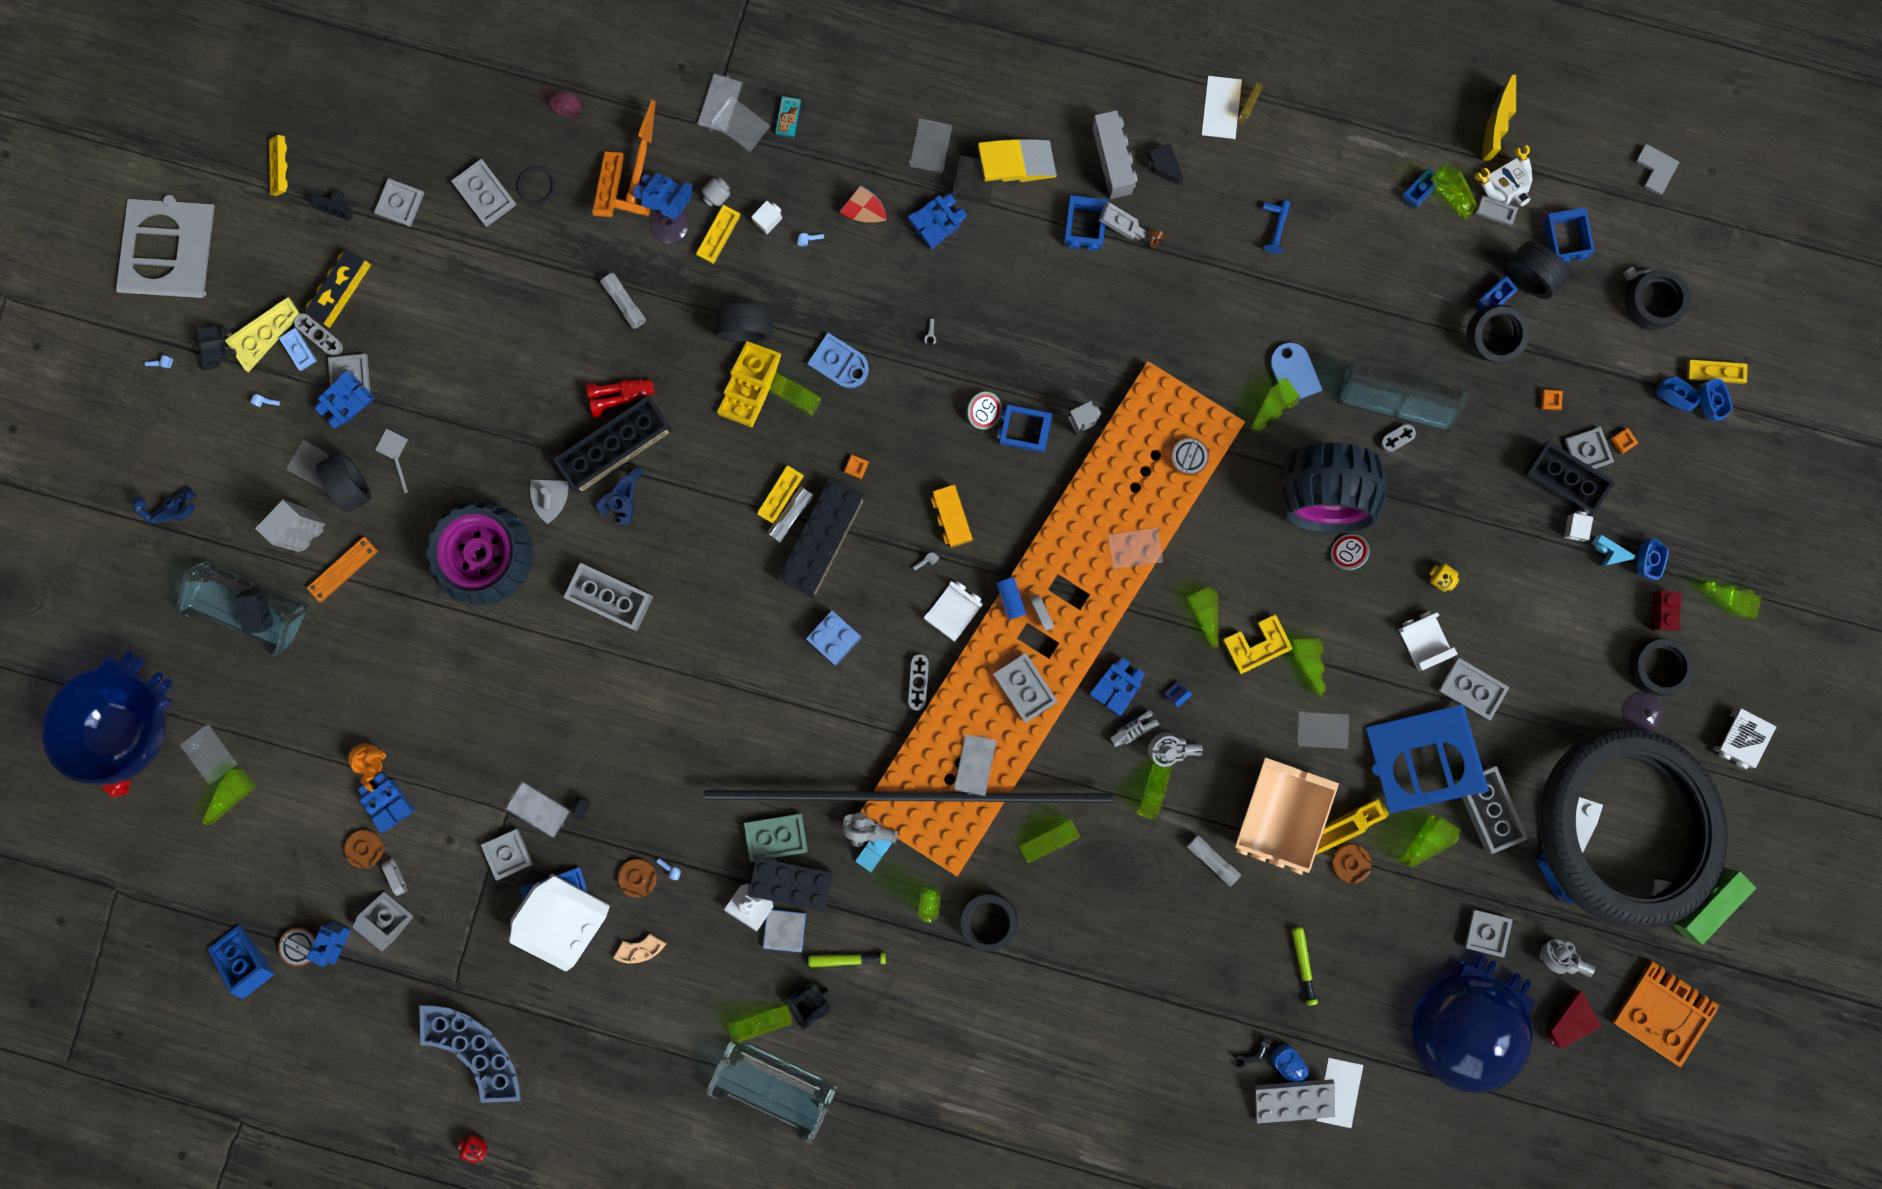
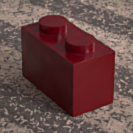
(1666, 611)

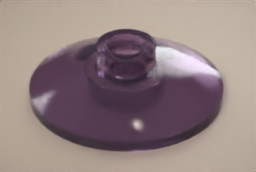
(671, 233)
(1634, 711)

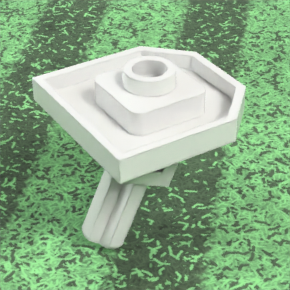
(748, 909)

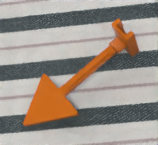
(630, 203)

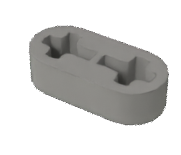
(1396, 434)
(1041, 612)
(394, 877)

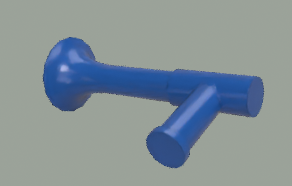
(1274, 246)

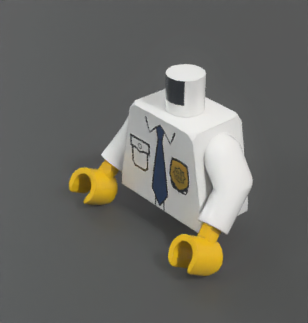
(1509, 181)

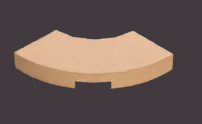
(639, 951)

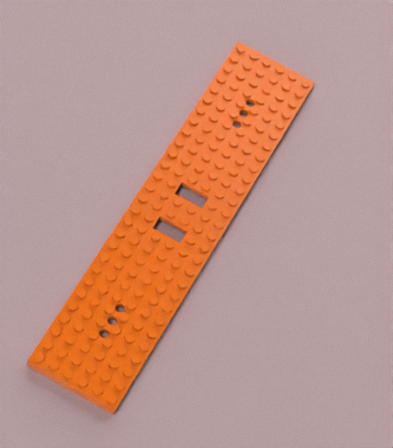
(1077, 548)

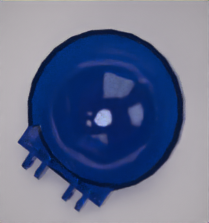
(107, 723)
(1474, 1029)

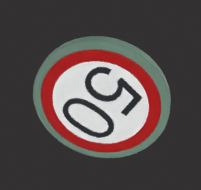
(984, 410)

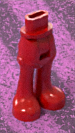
(630, 392)

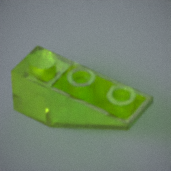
(1278, 398)
(1734, 602)
(1308, 658)
(1154, 791)
(1050, 841)

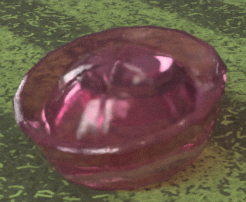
(566, 105)

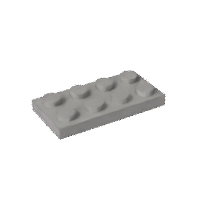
(1295, 1101)

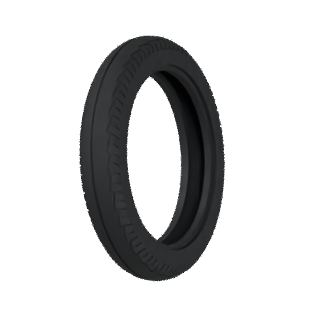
(1704, 812)

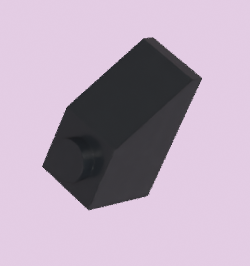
(1164, 163)

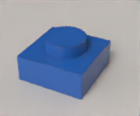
(1178, 694)

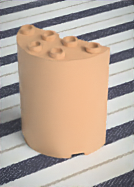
(1286, 816)

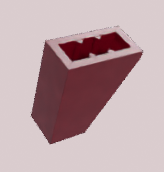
(1572, 1021)

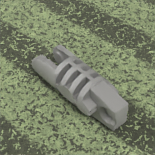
(1134, 729)

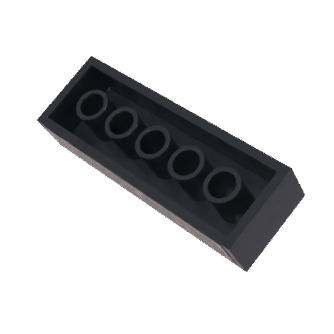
(613, 445)
(821, 538)

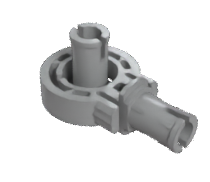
(1171, 752)
(865, 829)
(1564, 958)

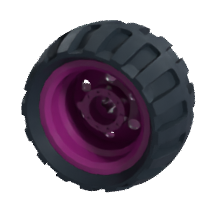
(1332, 488)
(458, 528)

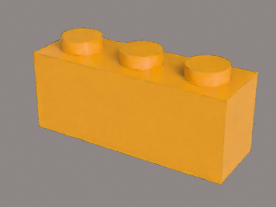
(951, 516)

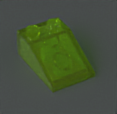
(1433, 838)

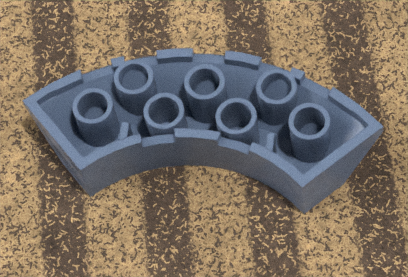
(475, 1047)

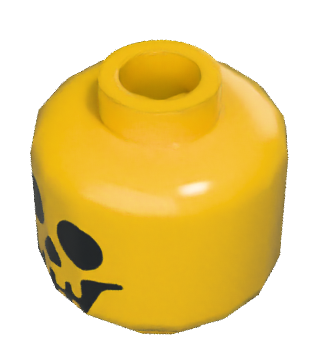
(1444, 577)

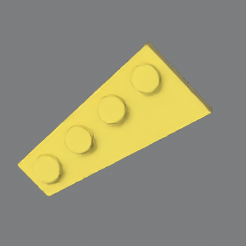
(262, 333)

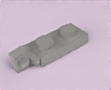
(1121, 222)

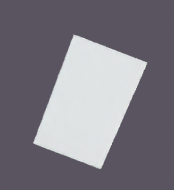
(1221, 107)
(1347, 1082)

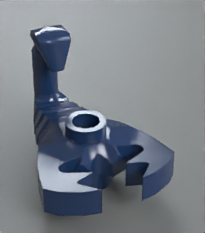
(621, 498)
(172, 508)

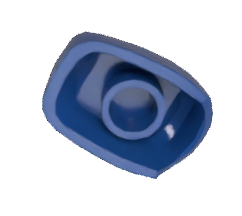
(1678, 394)
(1715, 400)
(1652, 559)
(1289, 1063)

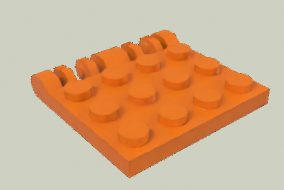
(1663, 1016)

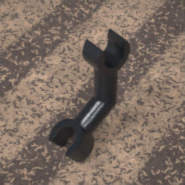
(1264, 1044)

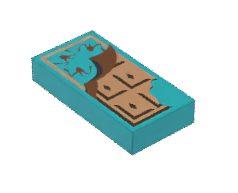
(788, 116)

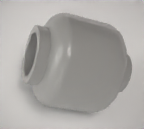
(716, 192)

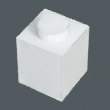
(767, 217)
(1578, 526)

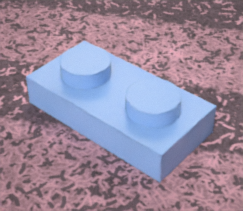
(298, 349)

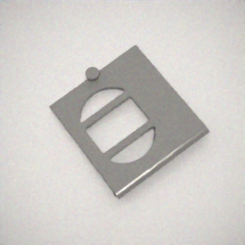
(191, 264)

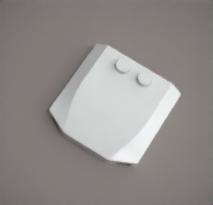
(557, 921)

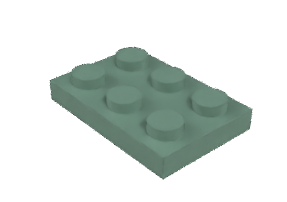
(776, 837)

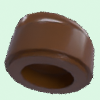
(1155, 237)

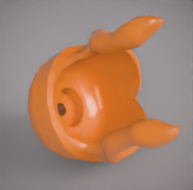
(366, 760)

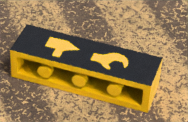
(337, 288)

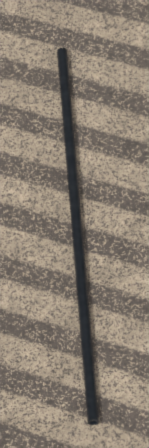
(907, 796)

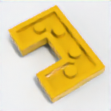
(1249, 658)

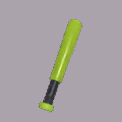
(850, 959)
(1303, 959)

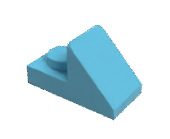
(1615, 552)
(873, 853)

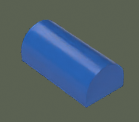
(1419, 189)
(1497, 293)
(1011, 598)

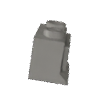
(1084, 417)

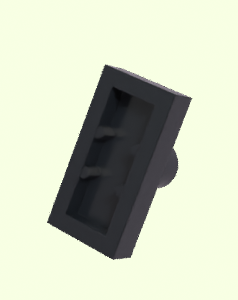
(333, 205)

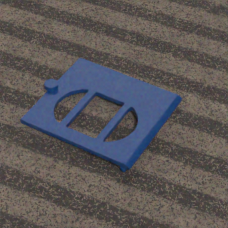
(1436, 727)

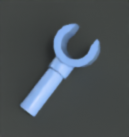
(803, 238)
(164, 362)
(258, 400)
(674, 872)

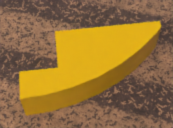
(1352, 824)

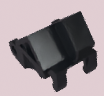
(213, 346)
(813, 999)

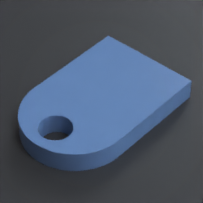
(838, 361)
(1296, 368)

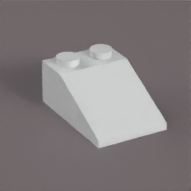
(1586, 820)

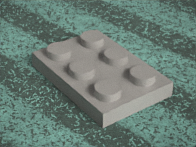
(484, 192)
(1025, 688)
(1473, 689)

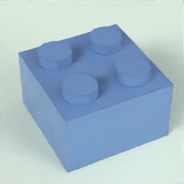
(833, 638)

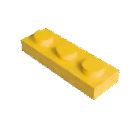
(278, 165)
(718, 234)
(1711, 370)
(780, 494)

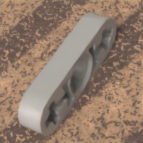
(310, 334)
(912, 677)

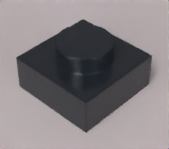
(580, 808)

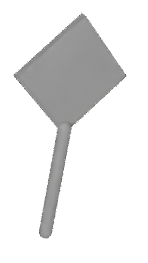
(392, 446)

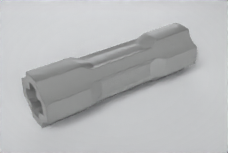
(623, 300)
(790, 514)
(1213, 860)

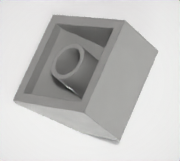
(382, 921)

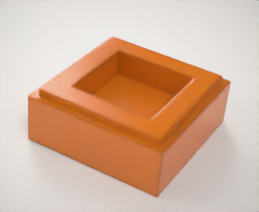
(1551, 400)
(1624, 440)
(856, 467)

